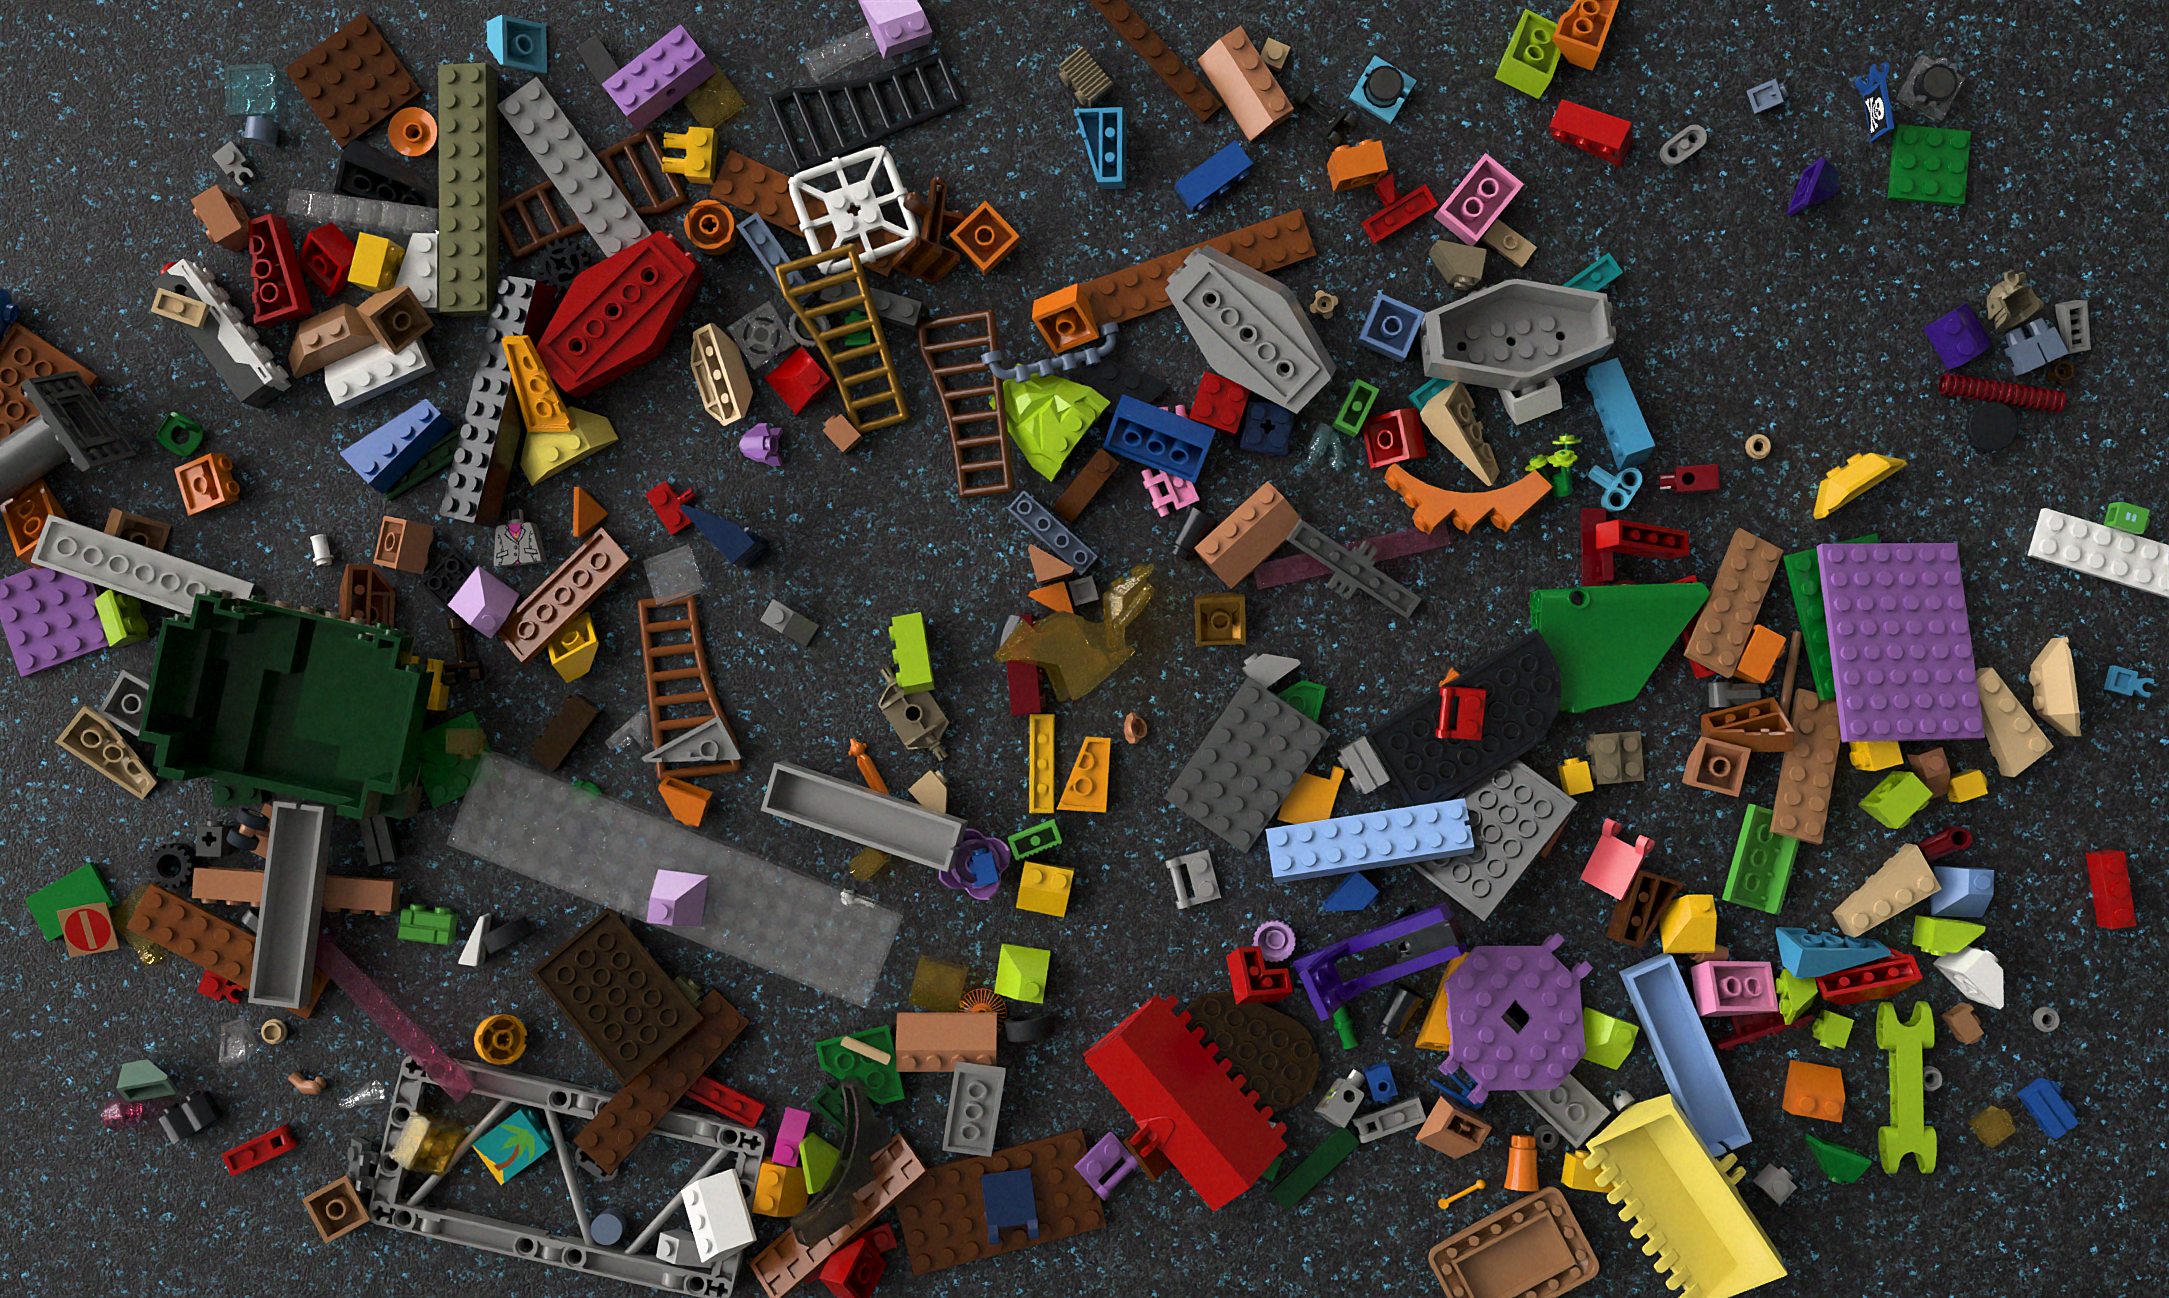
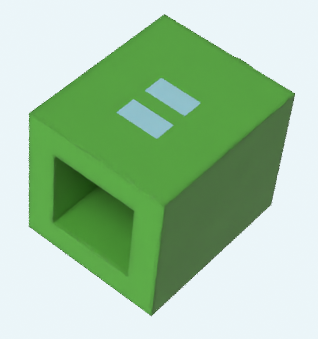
(2127, 518)

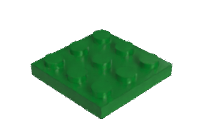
(1929, 165)
(443, 773)

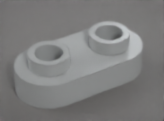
(1682, 146)

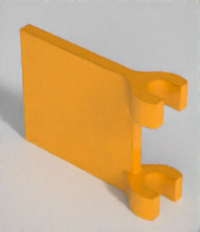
(1311, 798)

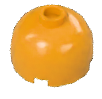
(500, 1039)

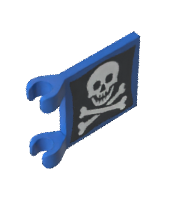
(1876, 102)

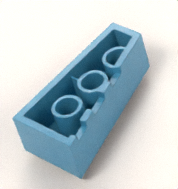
(1619, 414)

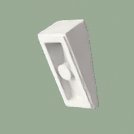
(475, 948)

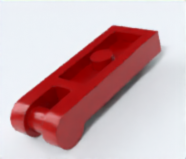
(258, 1150)

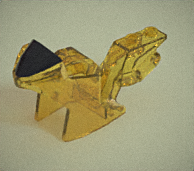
(1073, 649)

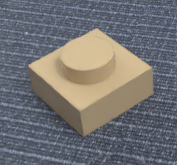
(1274, 54)

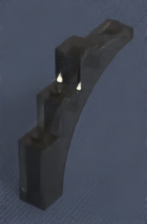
(854, 1169)

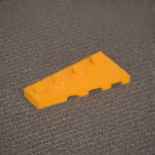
(534, 388)

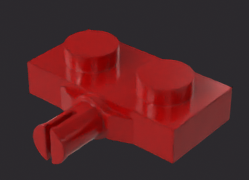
(668, 504)

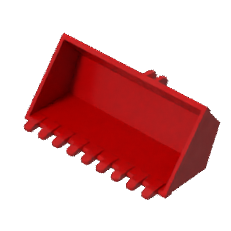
(1186, 1101)

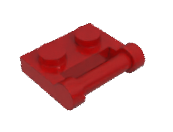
(1469, 713)

